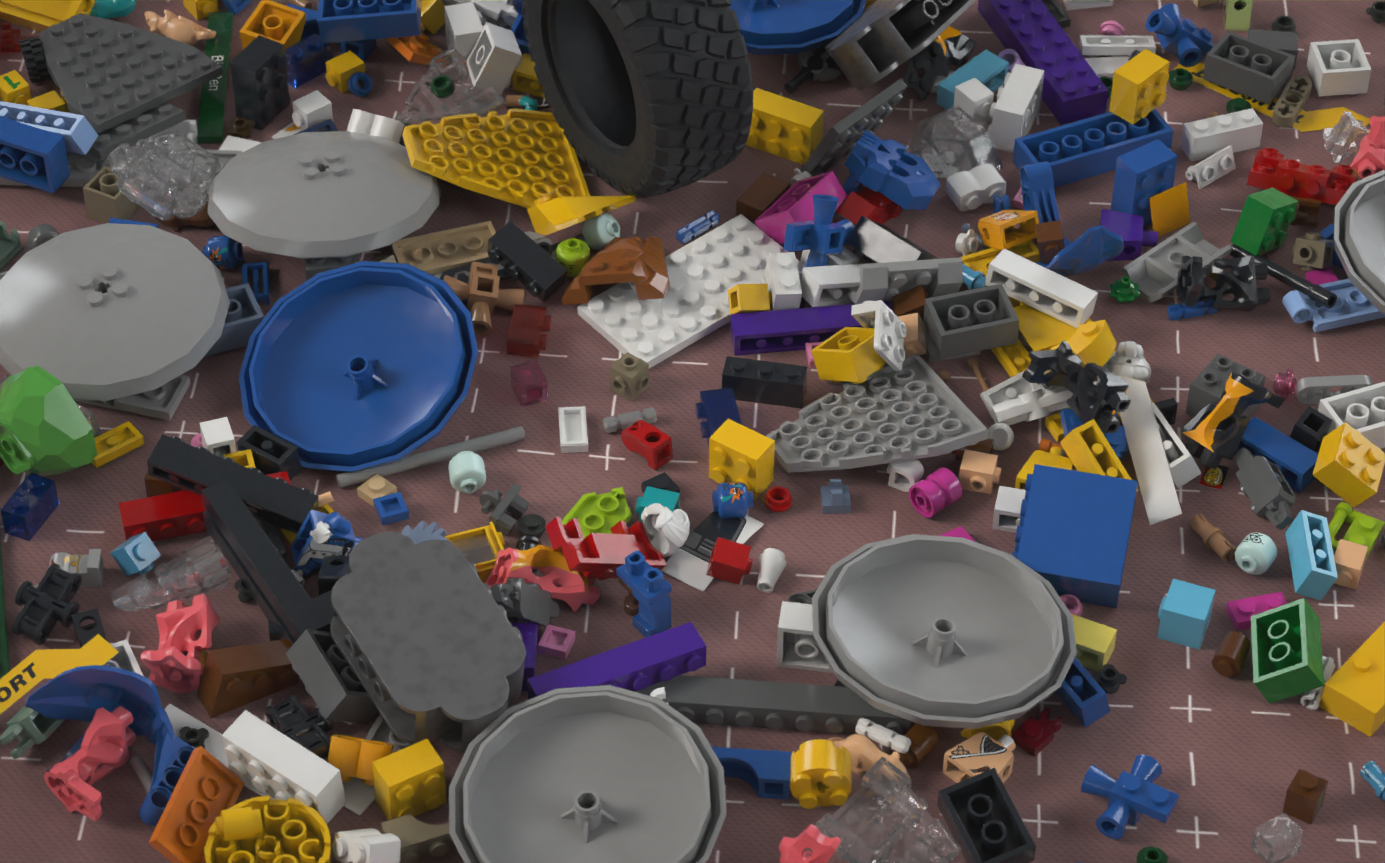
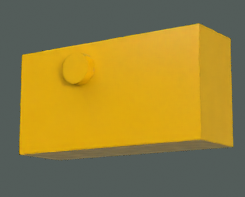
(1358, 687)

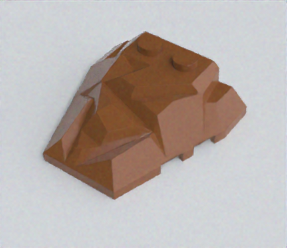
(621, 262)

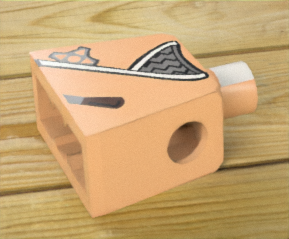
(979, 755)

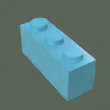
(985, 67)
(1311, 555)

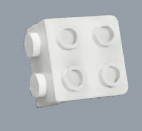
(888, 331)

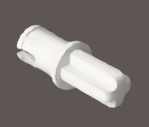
(1316, 694)

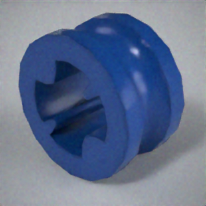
(1001, 204)

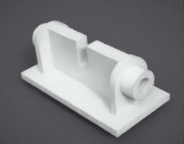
(1212, 167)

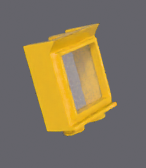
(480, 547)

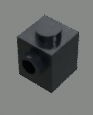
(1311, 428)

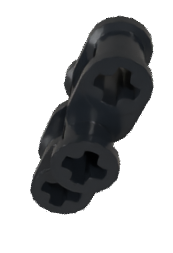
(46, 604)
(305, 729)

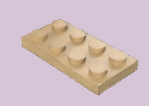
(445, 249)

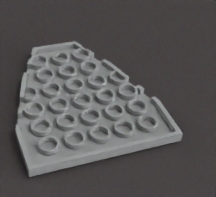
(879, 422)

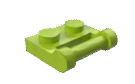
(1363, 529)

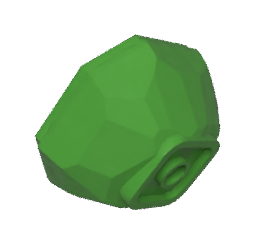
(42, 425)

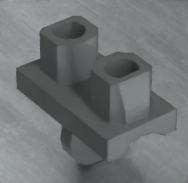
(498, 507)

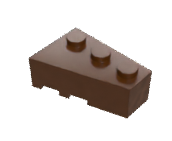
(244, 675)

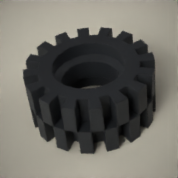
(35, 59)

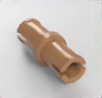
(1213, 537)

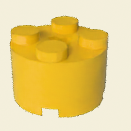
(820, 774)

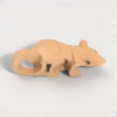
(177, 27)
(866, 753)

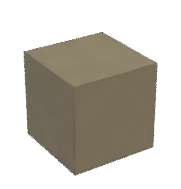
(105, 200)

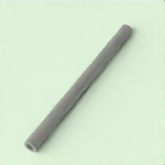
(434, 456)

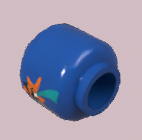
(223, 252)
(732, 500)

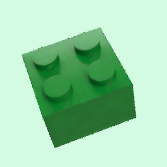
(1264, 221)

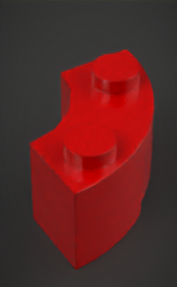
(869, 204)

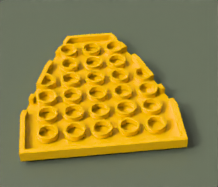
(499, 155)

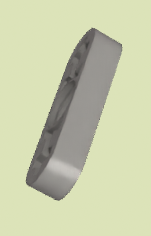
(1315, 384)

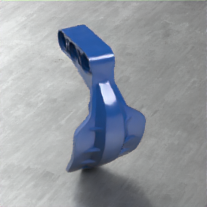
(1088, 250)
(84, 689)

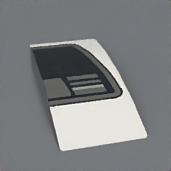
(692, 559)

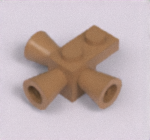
(484, 294)

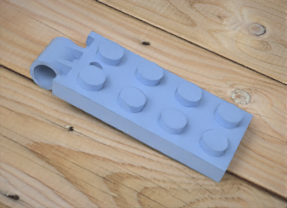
(1349, 308)

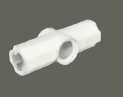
(1031, 405)

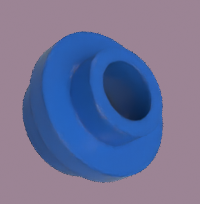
(364, 80)

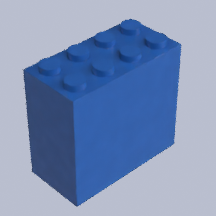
(1076, 531)

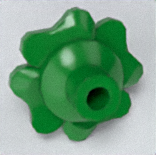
(1124, 290)

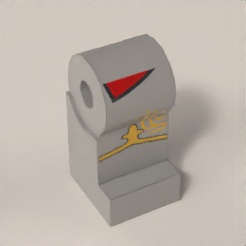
(88, 566)

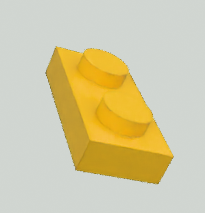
(116, 443)

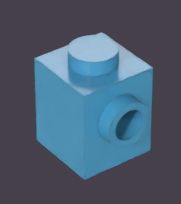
(136, 555)

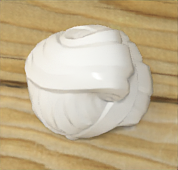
(1129, 362)
(667, 527)

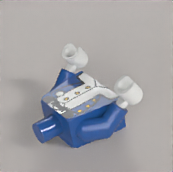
(321, 537)

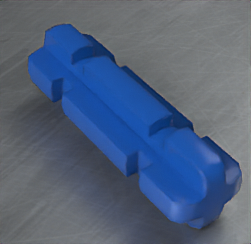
(697, 227)
(1176, 311)

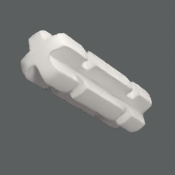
(883, 735)

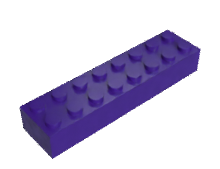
(1069, 82)

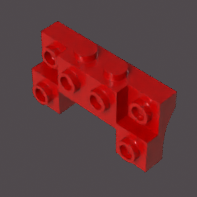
(1300, 179)
(601, 552)

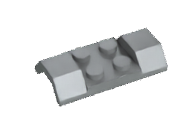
(1159, 267)
(888, 279)

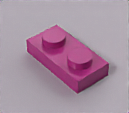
(1242, 609)

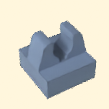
(835, 498)

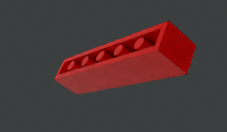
(168, 514)

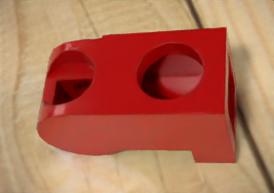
(649, 443)

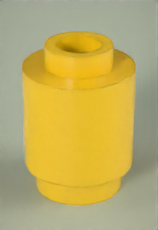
(239, 823)

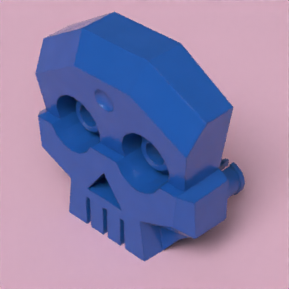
(890, 171)

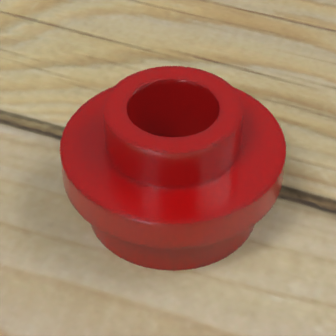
(778, 499)

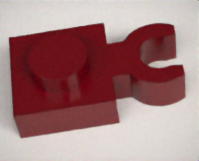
(1036, 735)

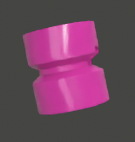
(935, 492)

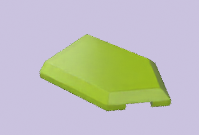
(600, 511)

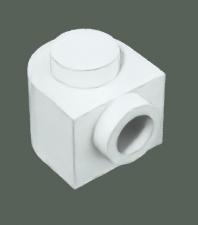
(904, 474)

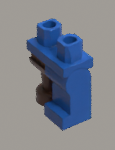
(647, 595)

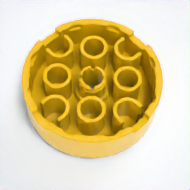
(288, 836)

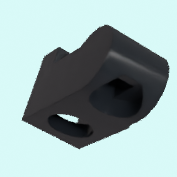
(87, 632)

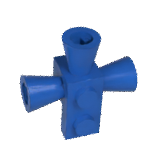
(1179, 35)
(820, 234)
(1130, 796)

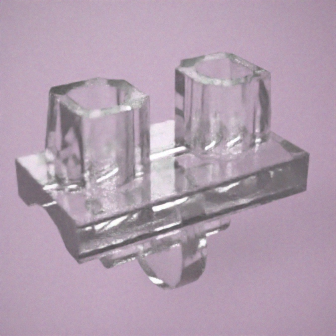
(1341, 137)

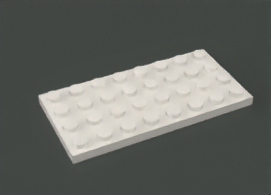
(696, 294)

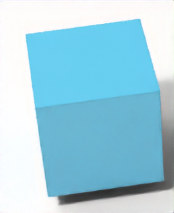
(1185, 613)

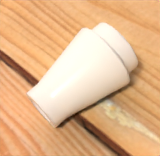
(770, 568)

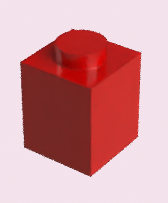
(729, 561)

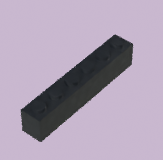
(264, 496)

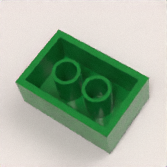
(1287, 651)

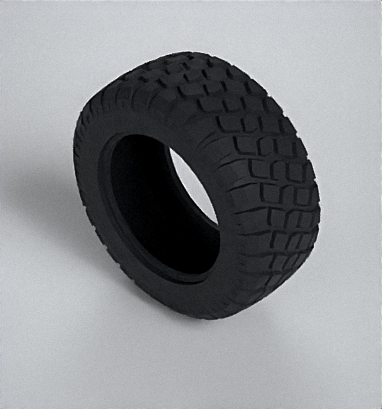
(644, 86)

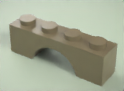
(419, 839)

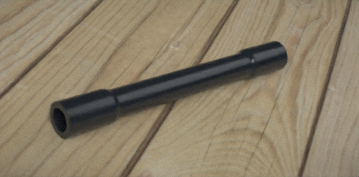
(1313, 291)

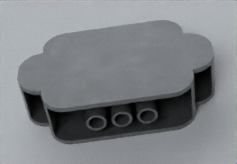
(890, 35)
(426, 639)

